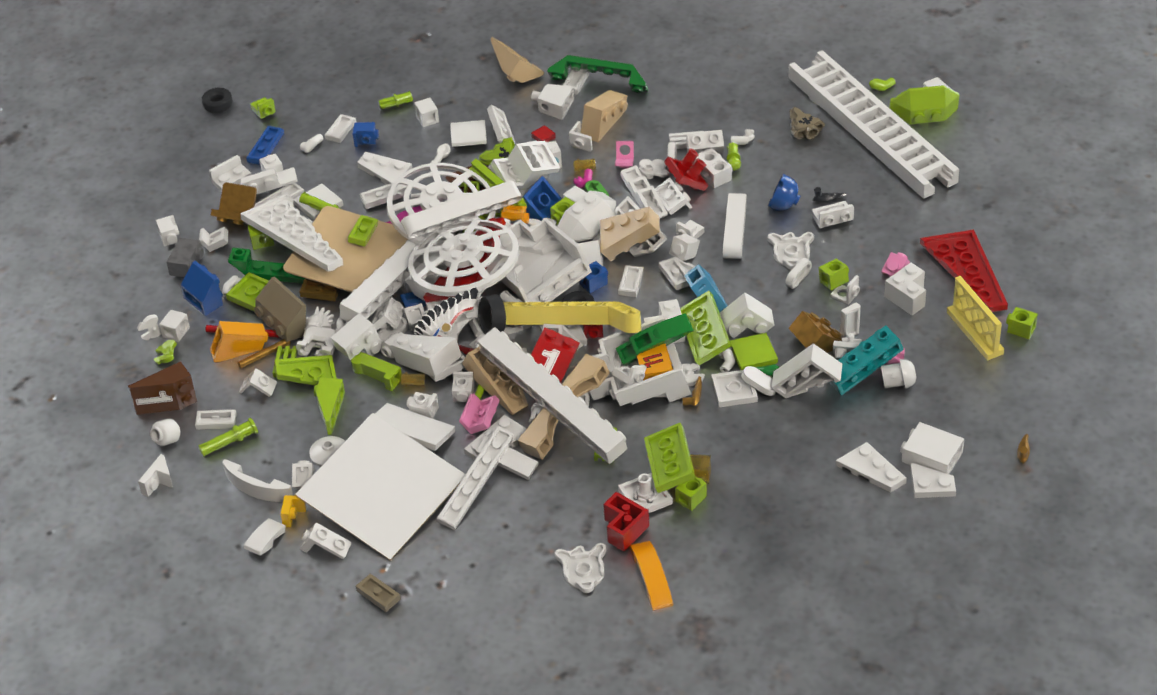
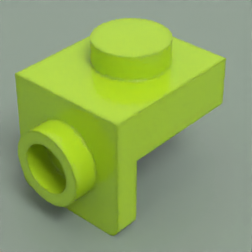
(263, 107)

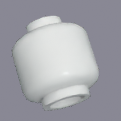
(165, 432)

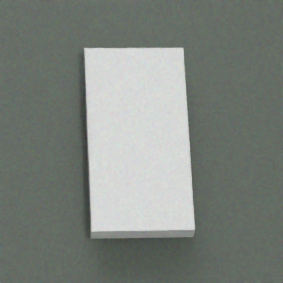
(420, 428)

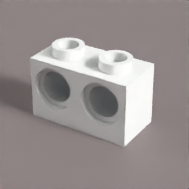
(717, 169)

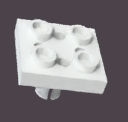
(644, 490)

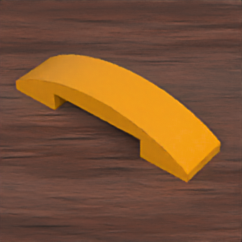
(652, 574)

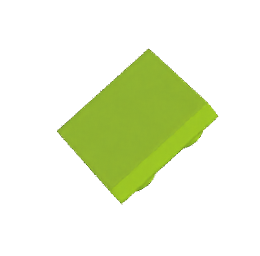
(753, 351)

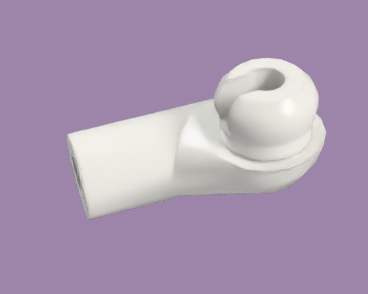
(311, 143)
(729, 360)

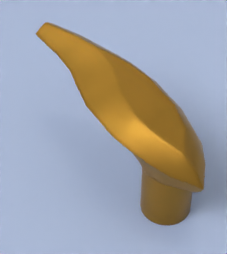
(696, 394)
(1023, 449)

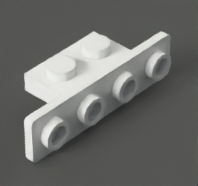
(270, 179)

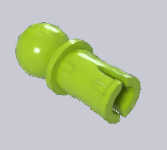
(733, 156)

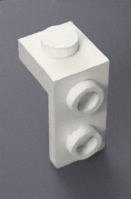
(326, 539)

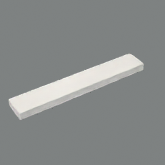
(476, 478)

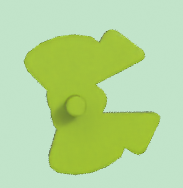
(167, 350)

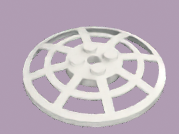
(431, 193)
(453, 256)

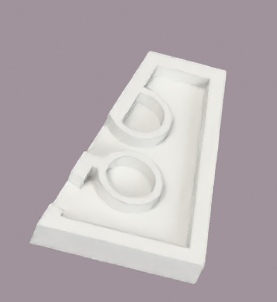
(873, 466)

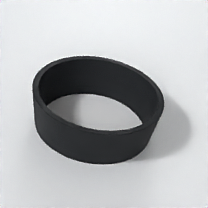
(498, 313)

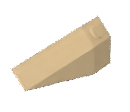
(514, 64)

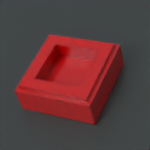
(543, 134)

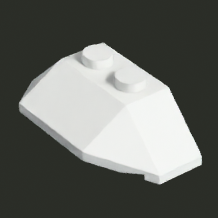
(583, 218)
(647, 246)

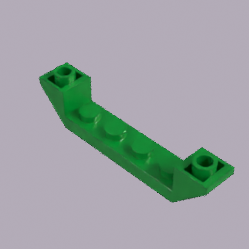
(561, 68)
(242, 261)

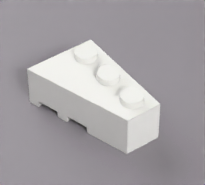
(426, 353)
(806, 370)

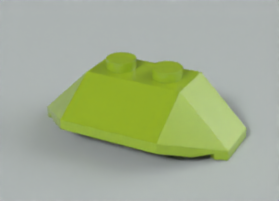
(925, 104)

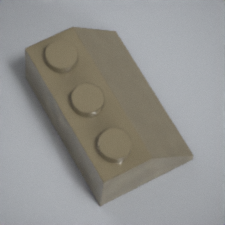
(281, 310)

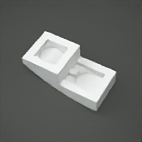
(262, 538)

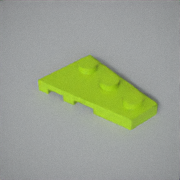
(305, 369)

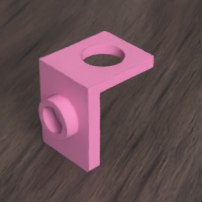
(624, 161)

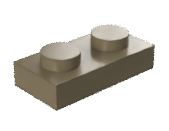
(378, 592)

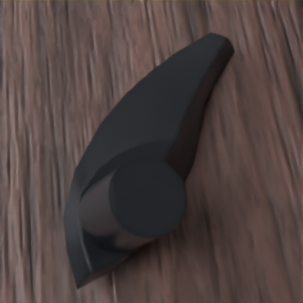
(820, 197)

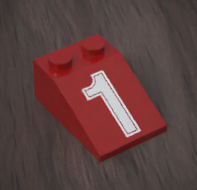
(555, 352)

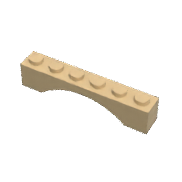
(585, 377)

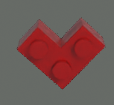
(625, 519)

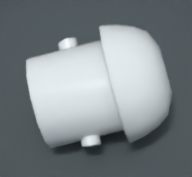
(899, 374)

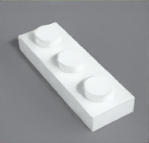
(499, 123)

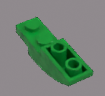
(656, 335)

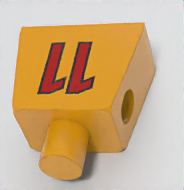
(656, 361)

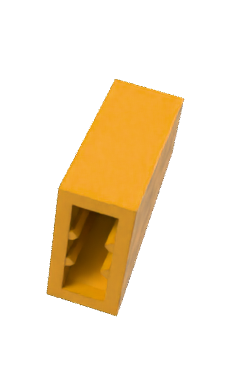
(237, 339)

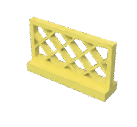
(976, 320)

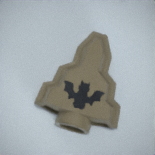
(804, 124)

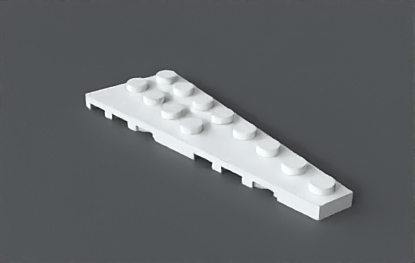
(286, 225)

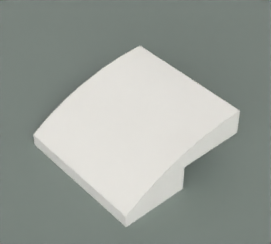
(468, 133)

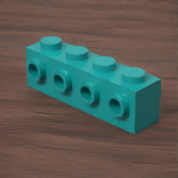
(867, 358)

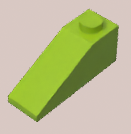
(329, 397)

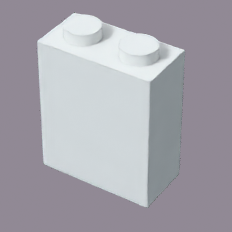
(932, 448)

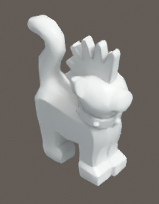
(319, 333)

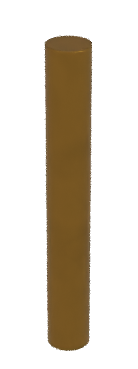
(263, 353)

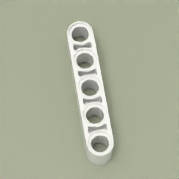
(734, 226)

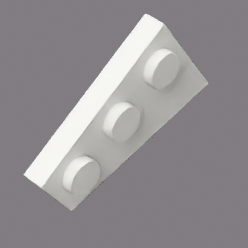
(383, 167)
(504, 422)

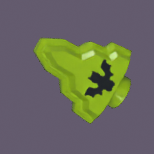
(499, 151)

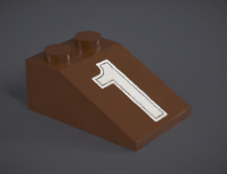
(163, 391)

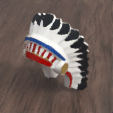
(450, 315)

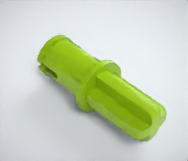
(396, 100)

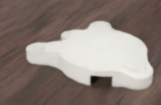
(790, 249)
(581, 567)

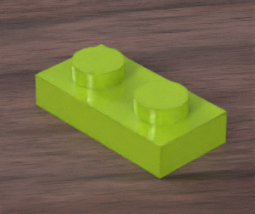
(363, 230)

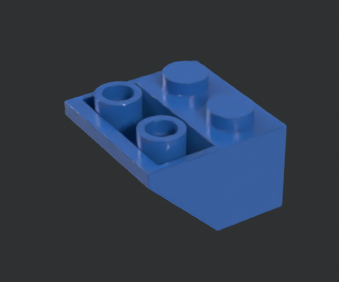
(202, 289)

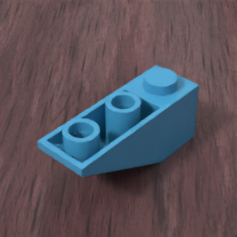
(701, 282)

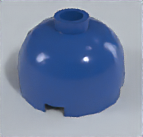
(785, 194)

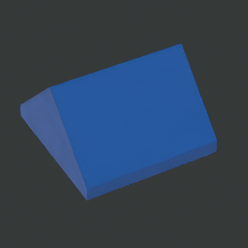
(540, 199)

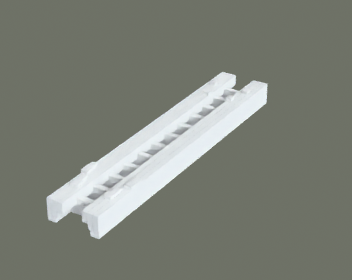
(896, 143)

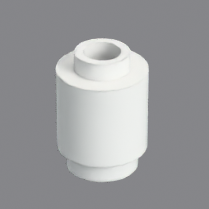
(386, 347)

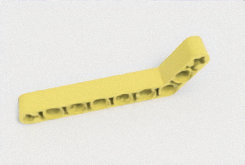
(574, 313)

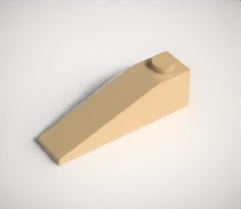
(495, 381)

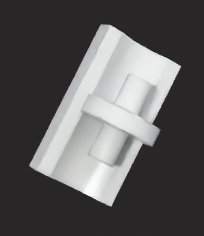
(842, 347)

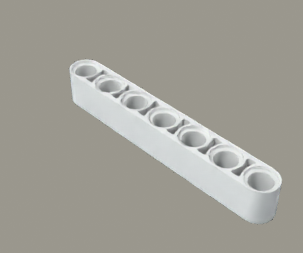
(461, 209)

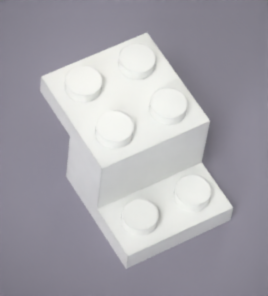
(526, 164)

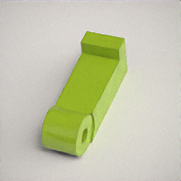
(377, 369)

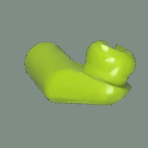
(881, 85)

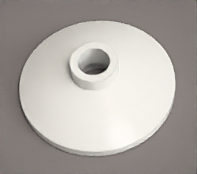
(324, 448)

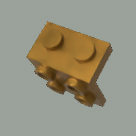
(233, 201)

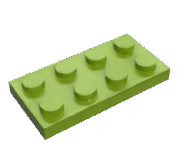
(709, 331)
(669, 457)

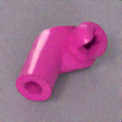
(580, 182)

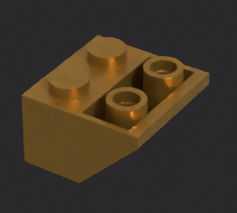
(816, 330)

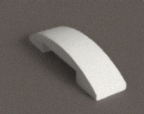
(270, 492)

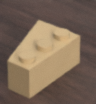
(602, 114)
(626, 230)

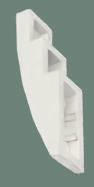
(642, 191)

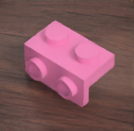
(478, 413)

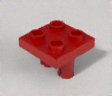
(686, 172)

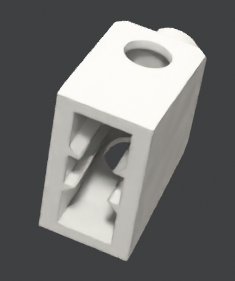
(554, 99)

